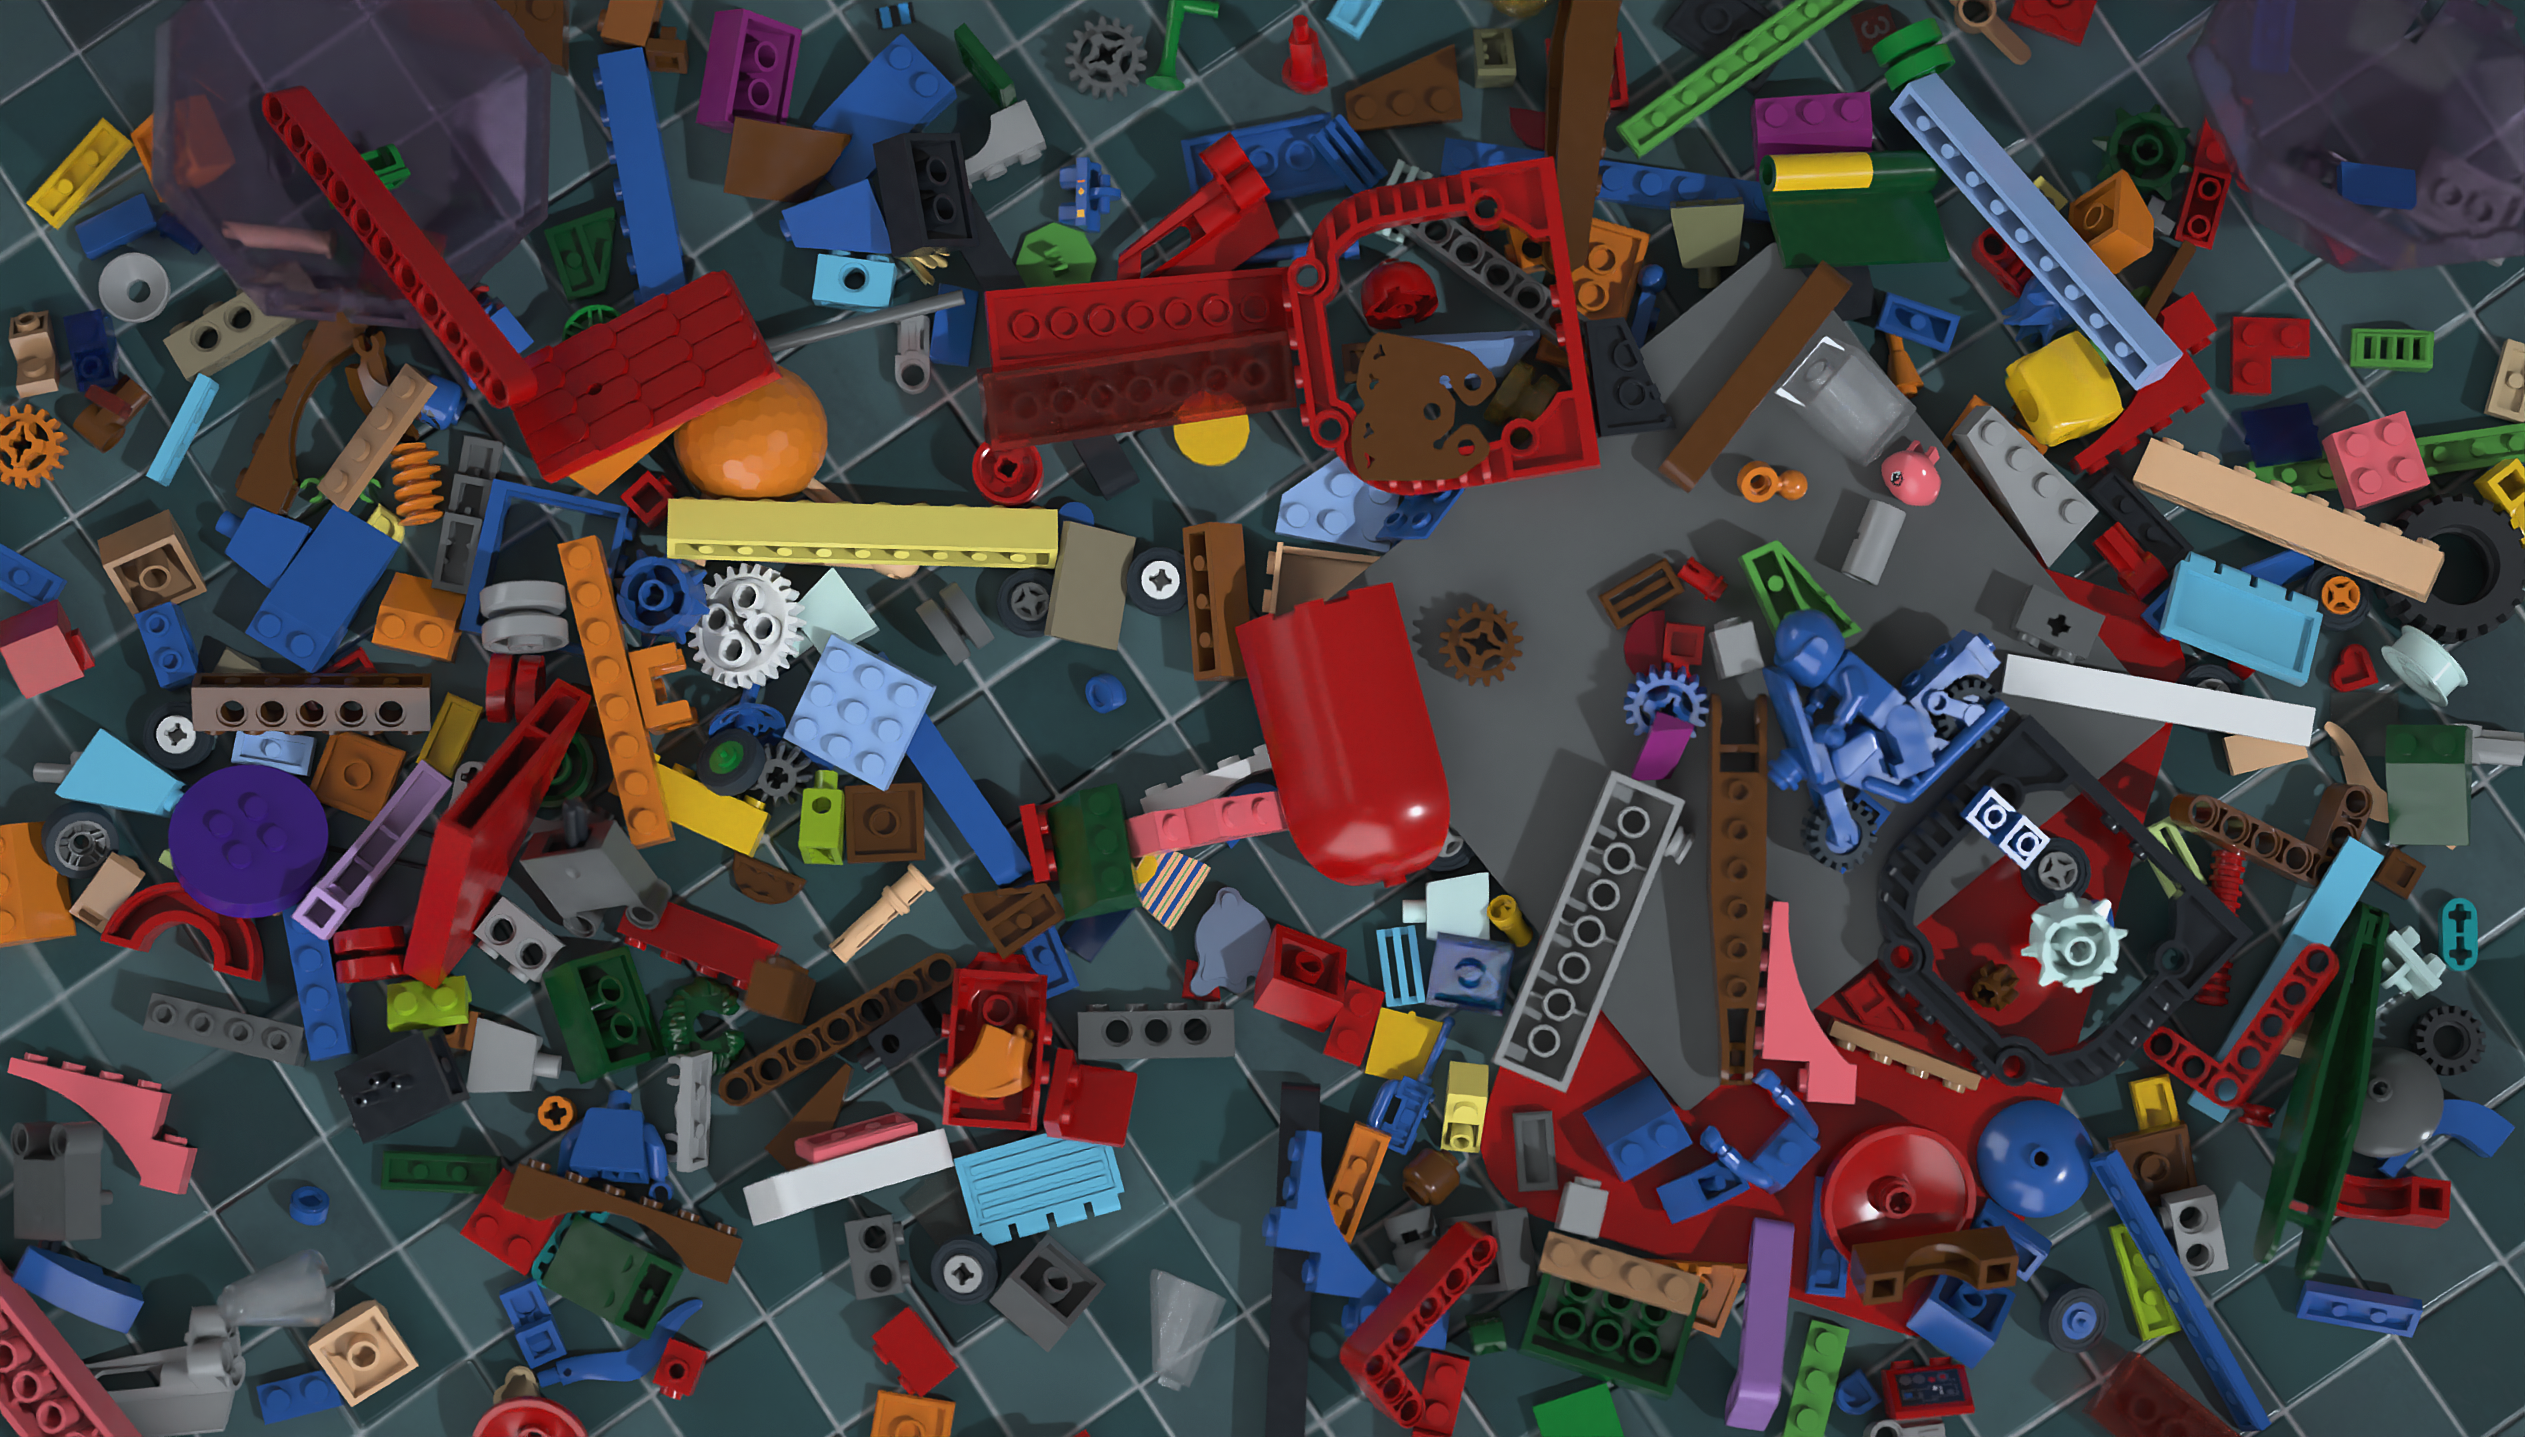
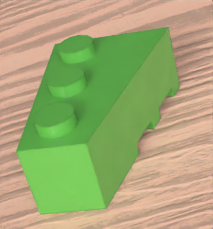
(1785, 587)

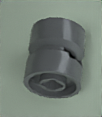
(1408, 1253)

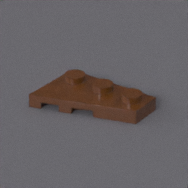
(1409, 96)

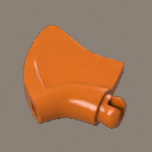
(995, 1064)

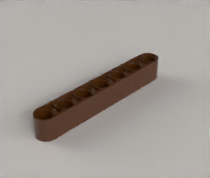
(1755, 376)
(819, 1031)

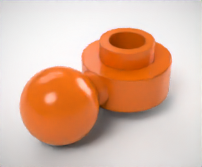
(1790, 484)

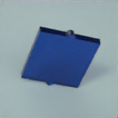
(2281, 435)

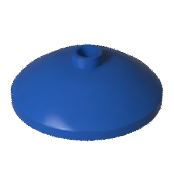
(2008, 1153)

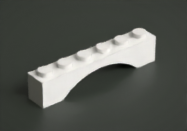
(1201, 787)

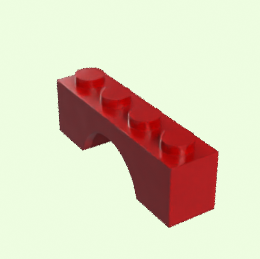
(2396, 1201)

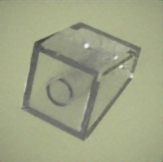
(1846, 399)
(1181, 1326)

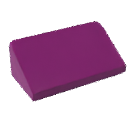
(1661, 748)

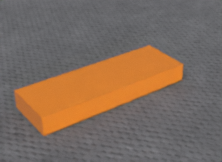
(1356, 1176)

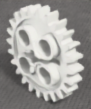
(772, 606)

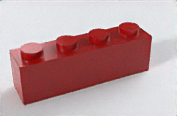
(704, 941)

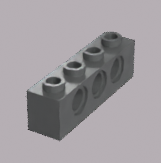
(226, 1029)
(1095, 1045)

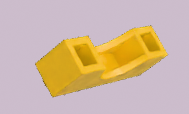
(2506, 489)

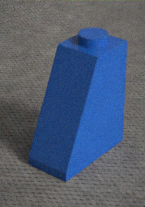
(840, 221)

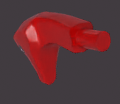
(1305, 67)

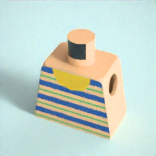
(1169, 884)

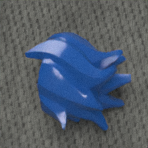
(2039, 314)

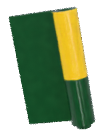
(1853, 208)

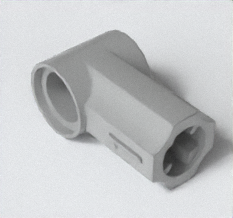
(2496, 746)
(1908, 1428)

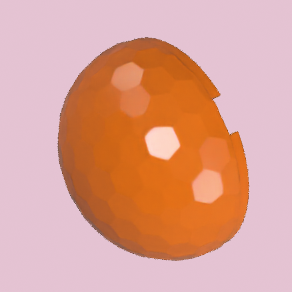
(756, 444)

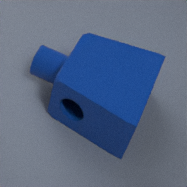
(263, 542)

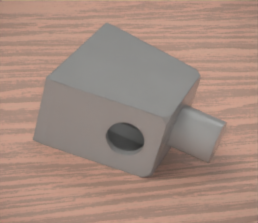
(508, 1059)

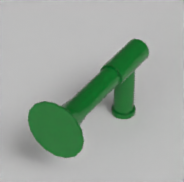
(1166, 75)

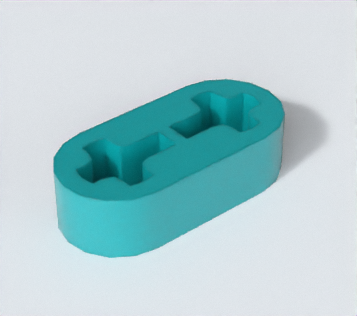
(2467, 934)

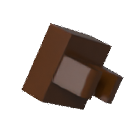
(667, 52)

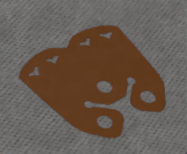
(1395, 407)

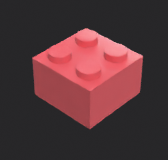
(2375, 461)

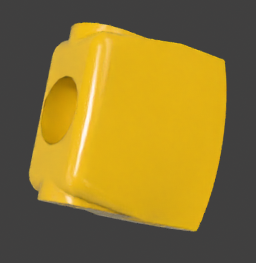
(2063, 390)

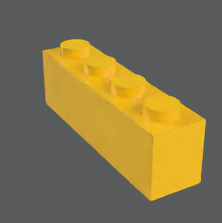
(717, 817)

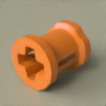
(549, 1106)

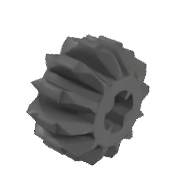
(794, 781)

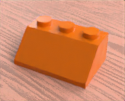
(32, 893)

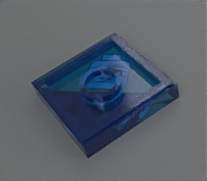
(1470, 974)

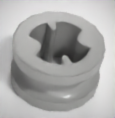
(1679, 844)

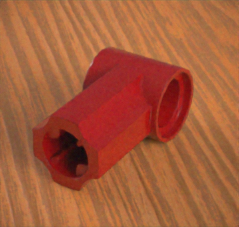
(2137, 569)

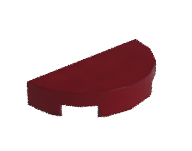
(1528, 127)
(1645, 643)

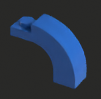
(2465, 1120)

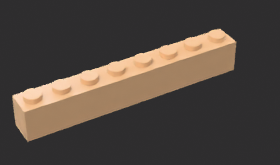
(2289, 519)

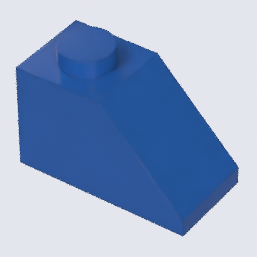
(1700, 1190)

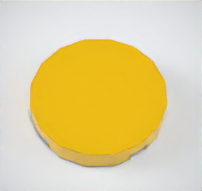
(1214, 440)

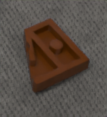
(1015, 915)

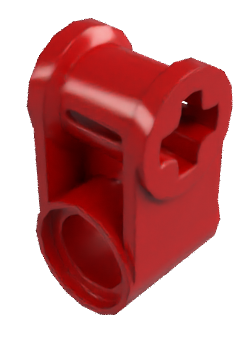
(2002, 266)

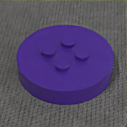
(248, 841)

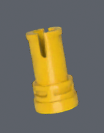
(1508, 917)

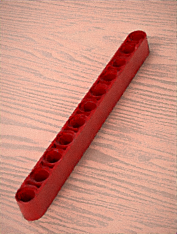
(399, 246)

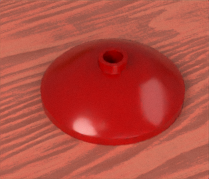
(528, 1414)

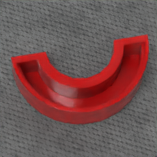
(166, 905)

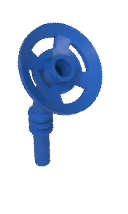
(746, 717)

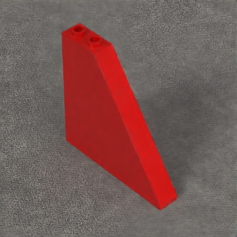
(485, 831)

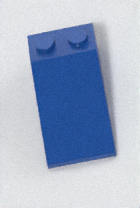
(889, 97)
(323, 590)

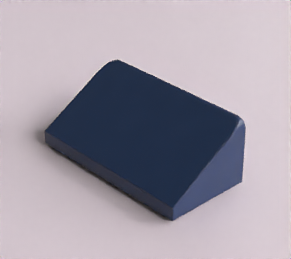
(1092, 934)

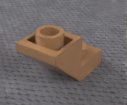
(35, 352)
(107, 891)

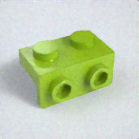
(419, 1006)

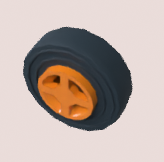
(2346, 589)

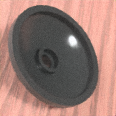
(2406, 1112)

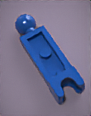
(1651, 280)

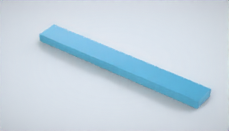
(2316, 924)

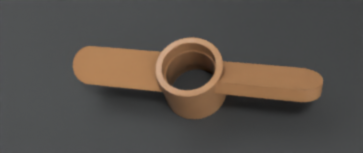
(1995, 30)

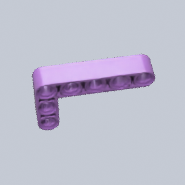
(1759, 1373)

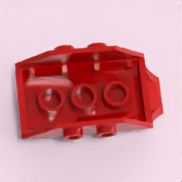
(1001, 996)

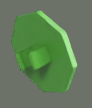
(1055, 257)

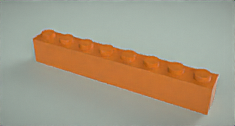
(616, 692)

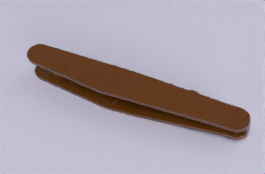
(1576, 113)
(1736, 885)

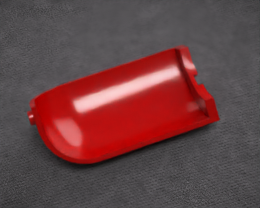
(1349, 736)

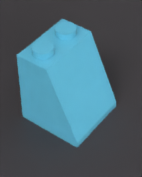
(122, 778)

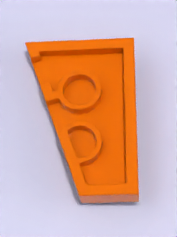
(1719, 1293)

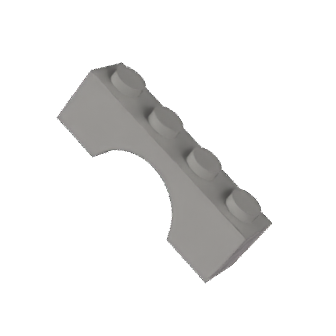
(1011, 139)

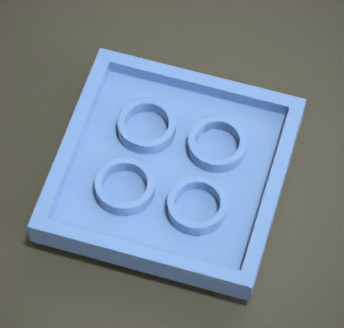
(859, 711)

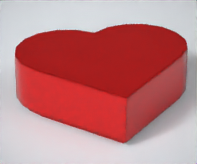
(2353, 669)

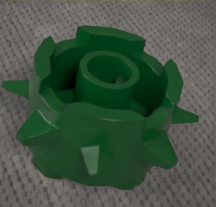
(2158, 138)

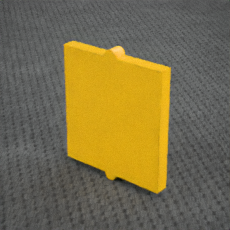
(1401, 1044)

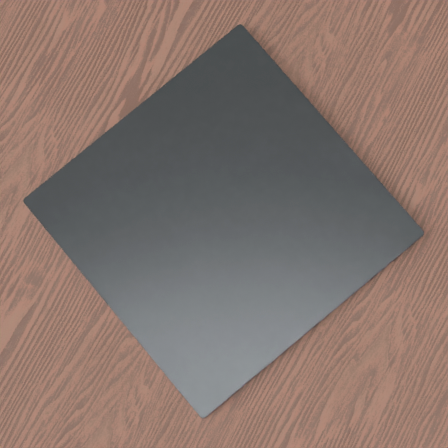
(1540, 744)

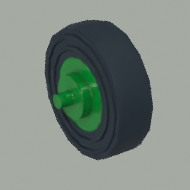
(730, 762)

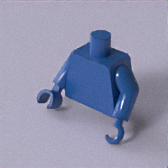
(615, 1146)

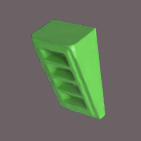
(2425, 349)

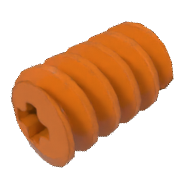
(416, 484)

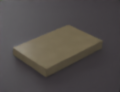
(1089, 586)

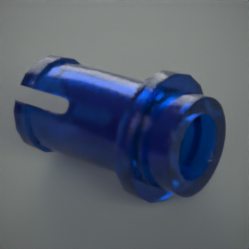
(172, 227)

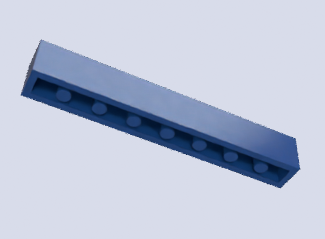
(642, 173)

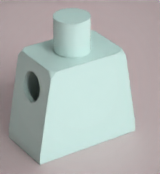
(831, 610)
(1452, 907)

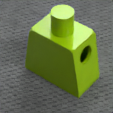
(823, 834)

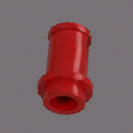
(1703, 580)

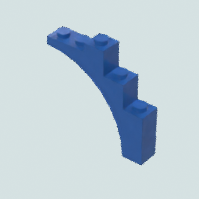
(1310, 1227)

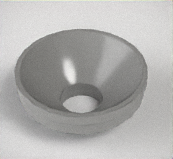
(121, 275)

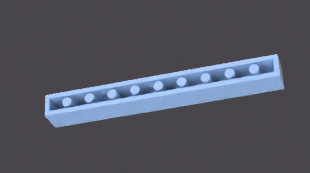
(2036, 231)

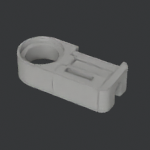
(914, 347)

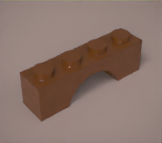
(1977, 1256)

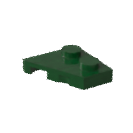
(583, 253)

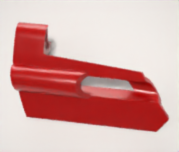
(1225, 219)

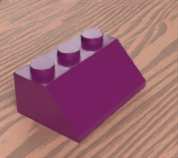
(748, 69)
(1811, 125)

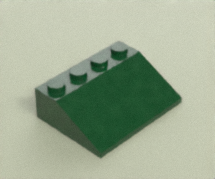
(1607, 1336)

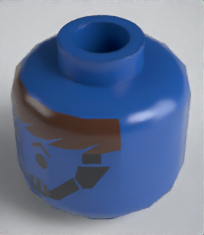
(444, 405)

